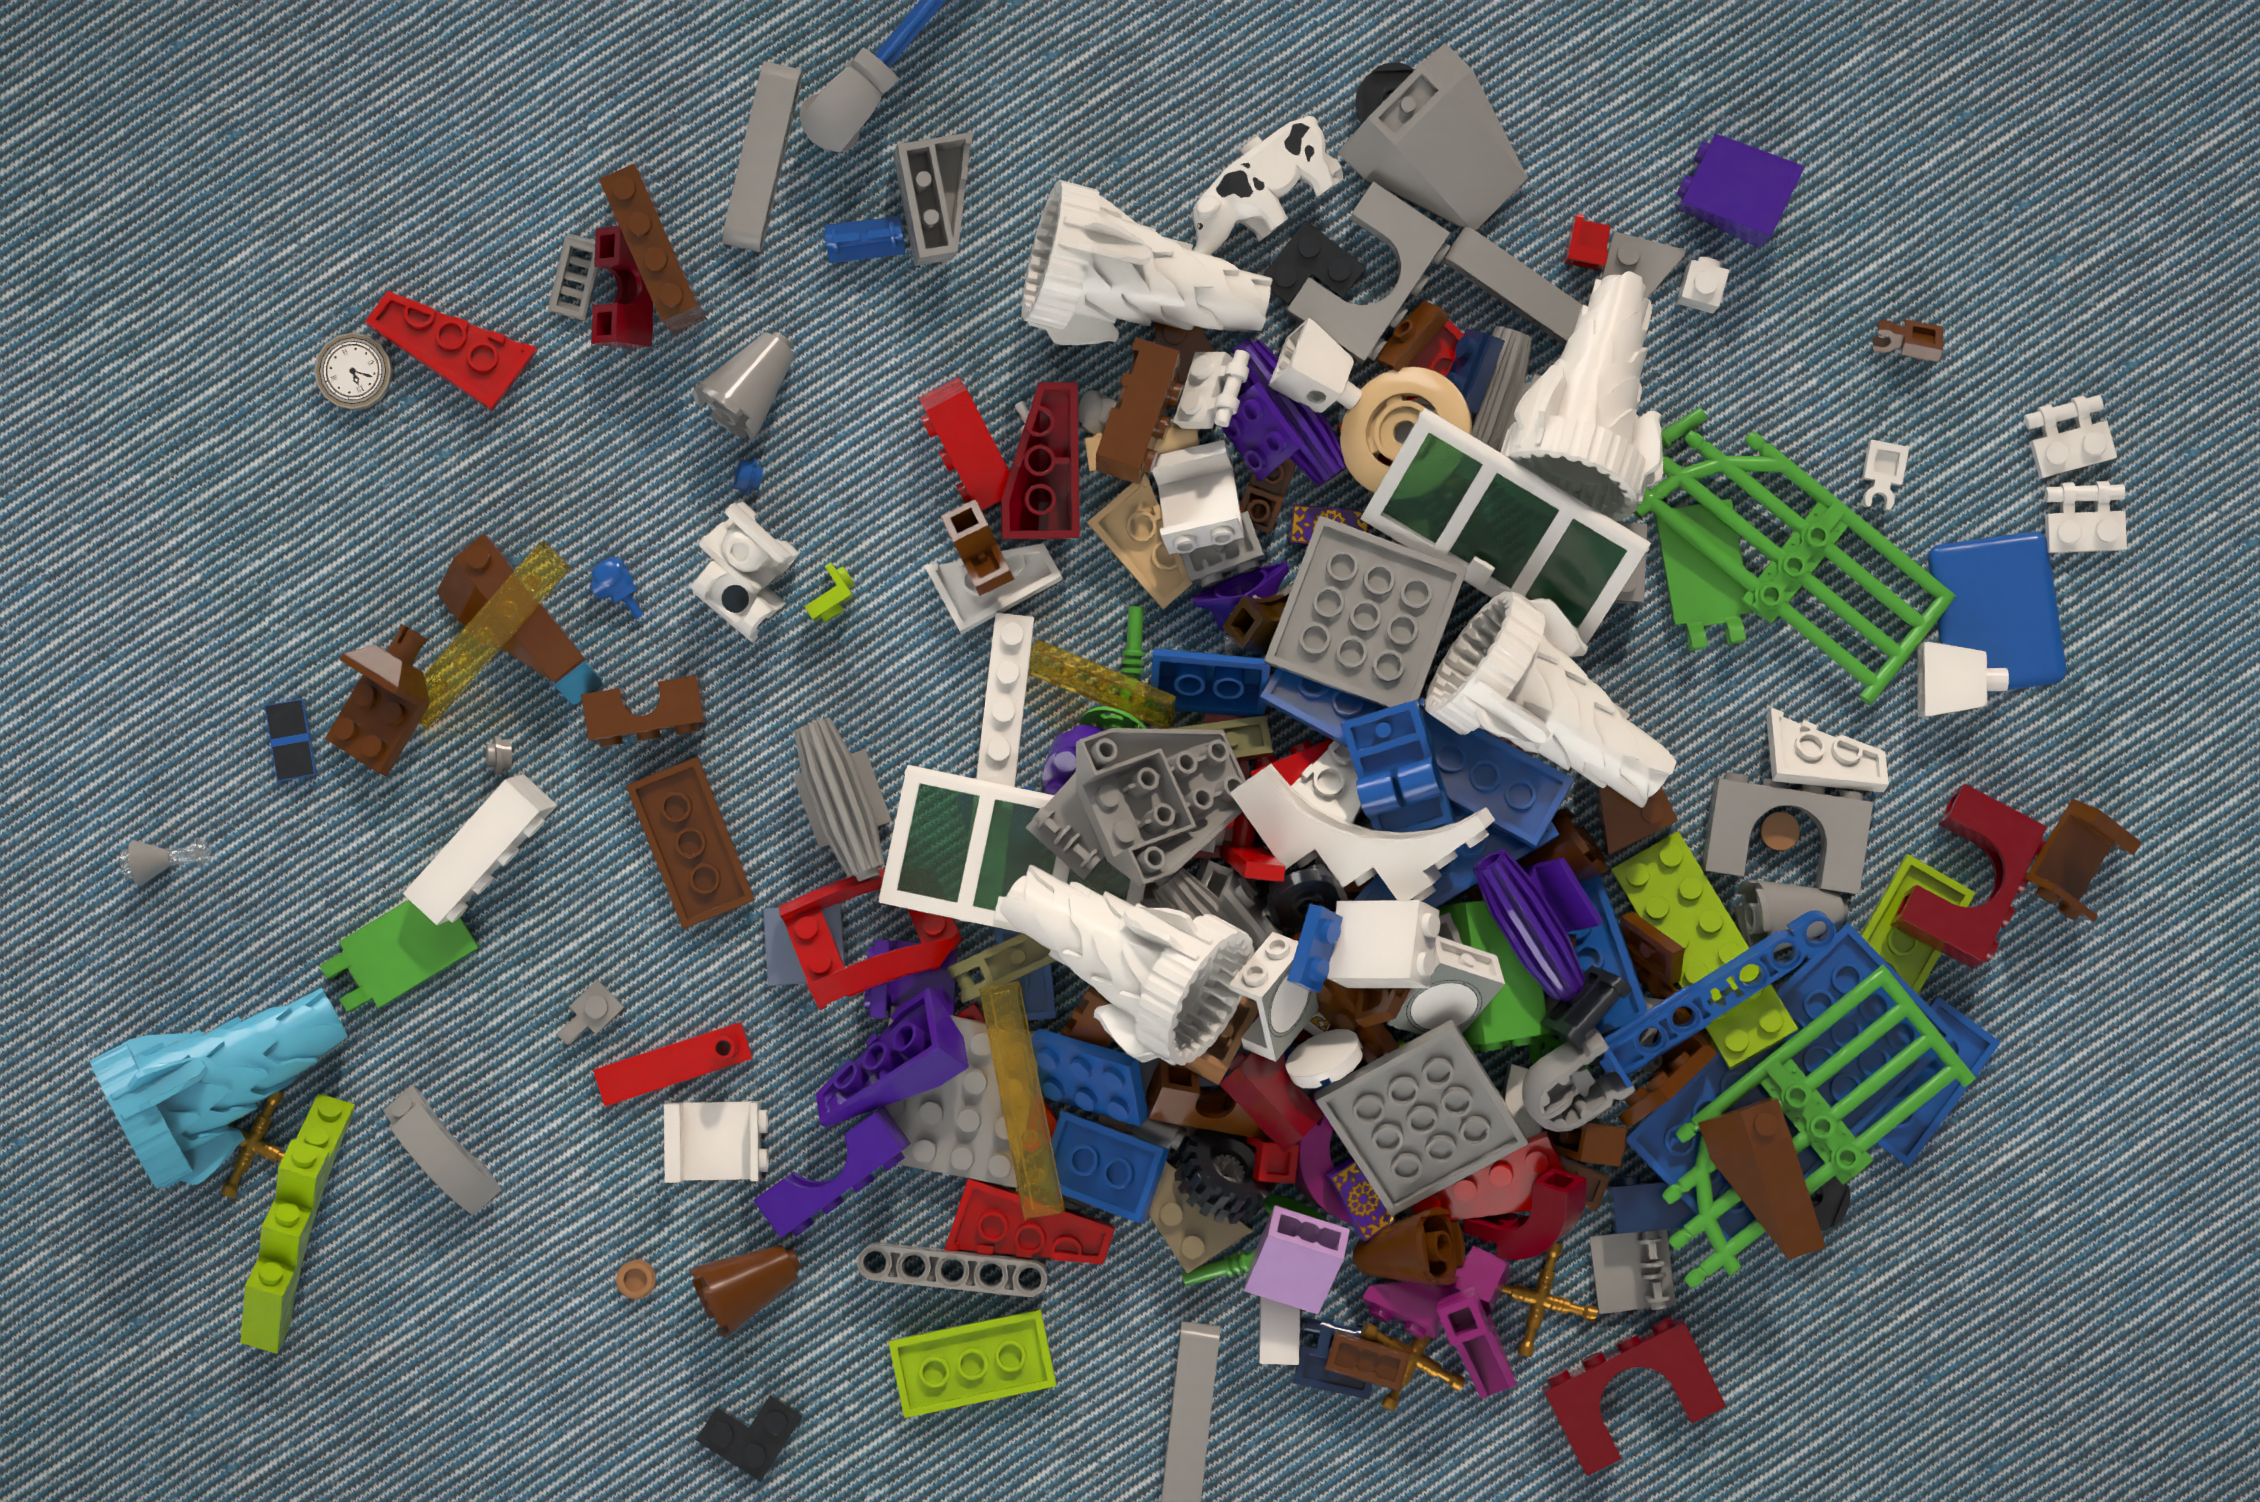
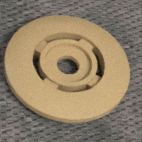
(1383, 407)

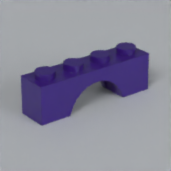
(869, 1145)

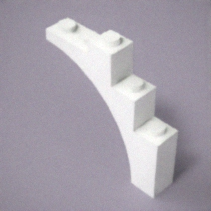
(1301, 832)

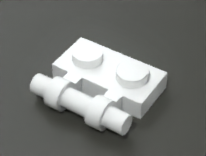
(1212, 389)
(2073, 448)
(2085, 530)

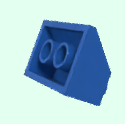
(1211, 681)

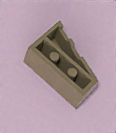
(1186, 1231)

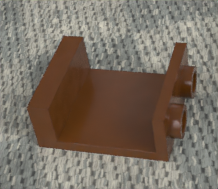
(2075, 855)

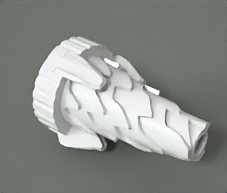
(1104, 266)
(1581, 414)
(1518, 683)
(1151, 963)

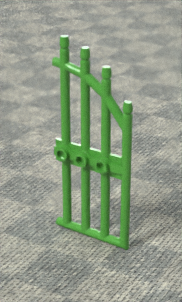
(1800, 554)
(1811, 1114)

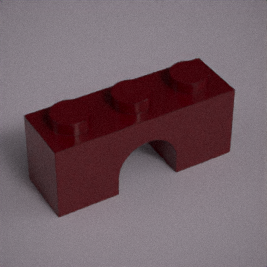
(629, 318)

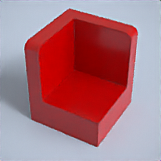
(1587, 244)
(1272, 1162)

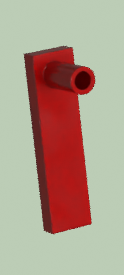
(1250, 857)
(673, 1064)

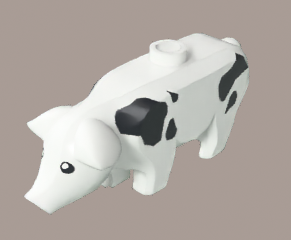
(1255, 182)

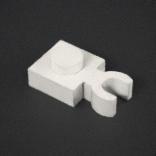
(1885, 467)

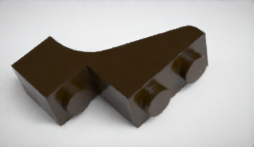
(1256, 620)

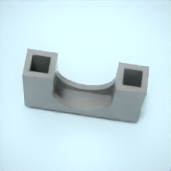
(1414, 242)
(1840, 820)

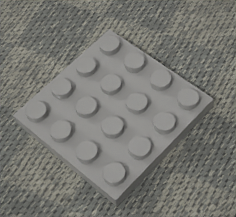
(1365, 615)
(1421, 1117)
(962, 1122)

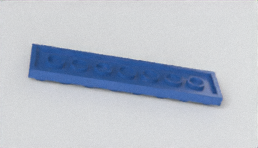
(1473, 766)

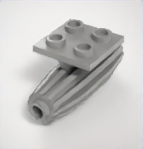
(1504, 389)
(841, 798)
(1236, 904)

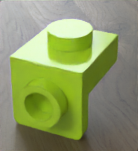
(829, 604)

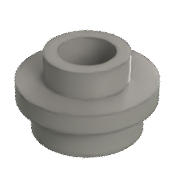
(499, 754)

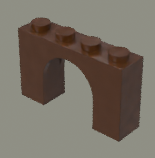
(651, 249)

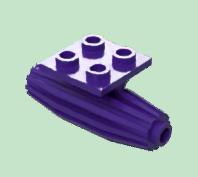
(1277, 428)
(1534, 913)

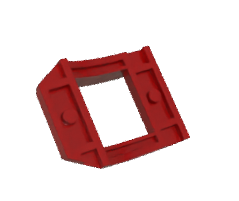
(820, 956)

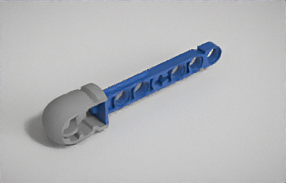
(848, 101)
(1561, 1092)

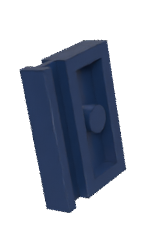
(1474, 365)

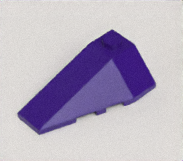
(908, 1058)

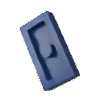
(1315, 948)

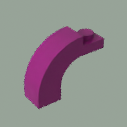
(1314, 1164)

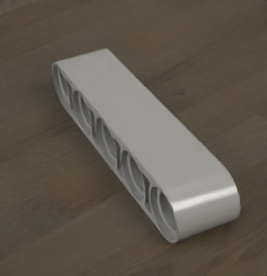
(762, 156)
(1514, 284)
(934, 1276)
(1190, 1412)

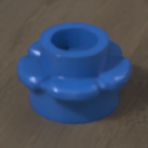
(747, 476)

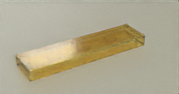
(1102, 684)

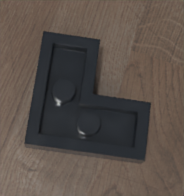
(1312, 255)
(752, 1446)

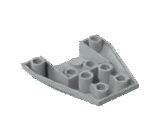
(1438, 144)
(1156, 795)

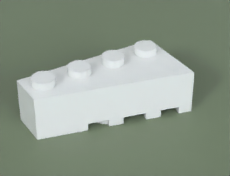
(479, 848)

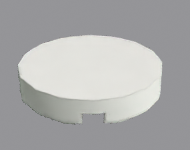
(1323, 1057)

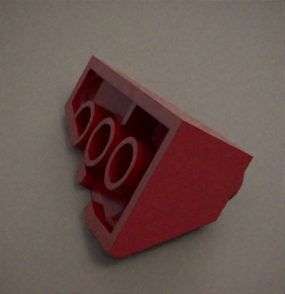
(1044, 475)

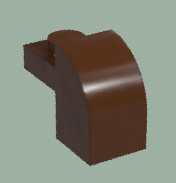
(977, 547)

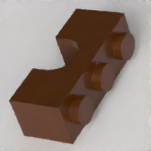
(679, 707)
(1178, 1099)

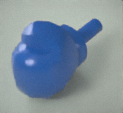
(614, 580)

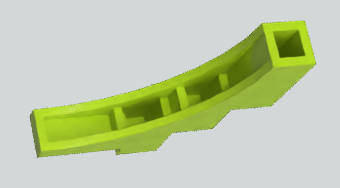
(288, 1225)

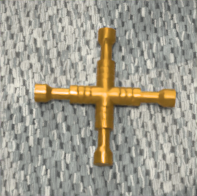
(254, 1145)
(1542, 1299)
(1416, 1360)

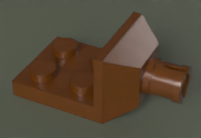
(383, 703)
(1676, 1070)

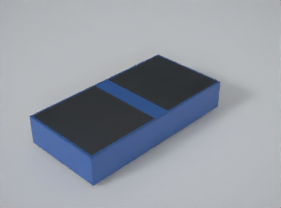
(290, 740)

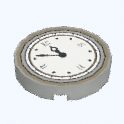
(353, 371)

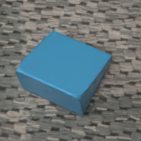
(577, 682)

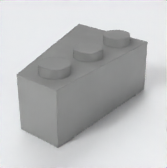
(932, 194)

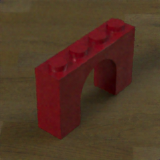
(2010, 844)
(1271, 1097)
(1578, 1394)

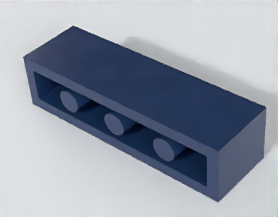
(1641, 1208)

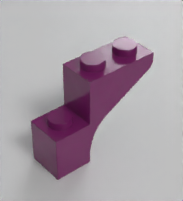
(1417, 1303)
(1476, 1341)

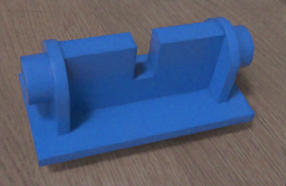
(864, 239)

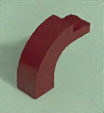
(1555, 1210)

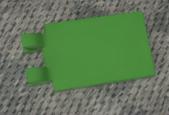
(1697, 587)
(398, 954)

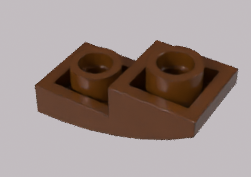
(1265, 497)

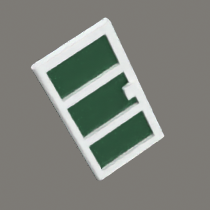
(1503, 524)
(967, 844)

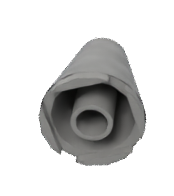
(747, 384)
(1773, 905)

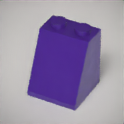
(1738, 189)

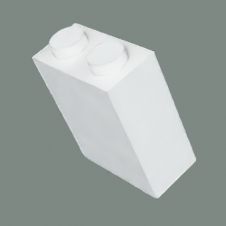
(1385, 944)

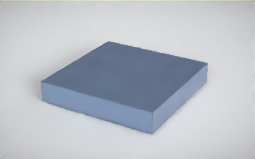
(781, 958)

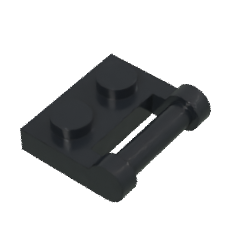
(1578, 1016)

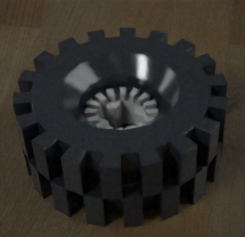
(1201, 1171)

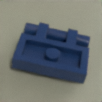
(1313, 1360)

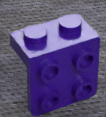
(899, 991)

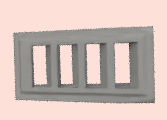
(579, 312)

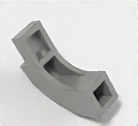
(439, 1153)

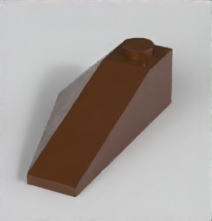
(470, 584)
(1762, 1166)

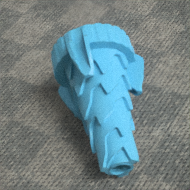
(186, 1087)

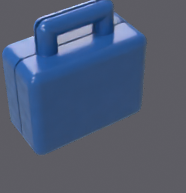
(2003, 605)

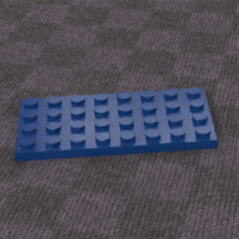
(1805, 996)

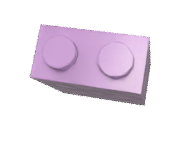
(1296, 1260)

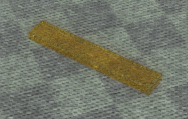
(491, 628)
(1021, 1100)

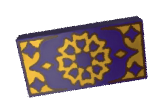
(1306, 517)
(1359, 1200)

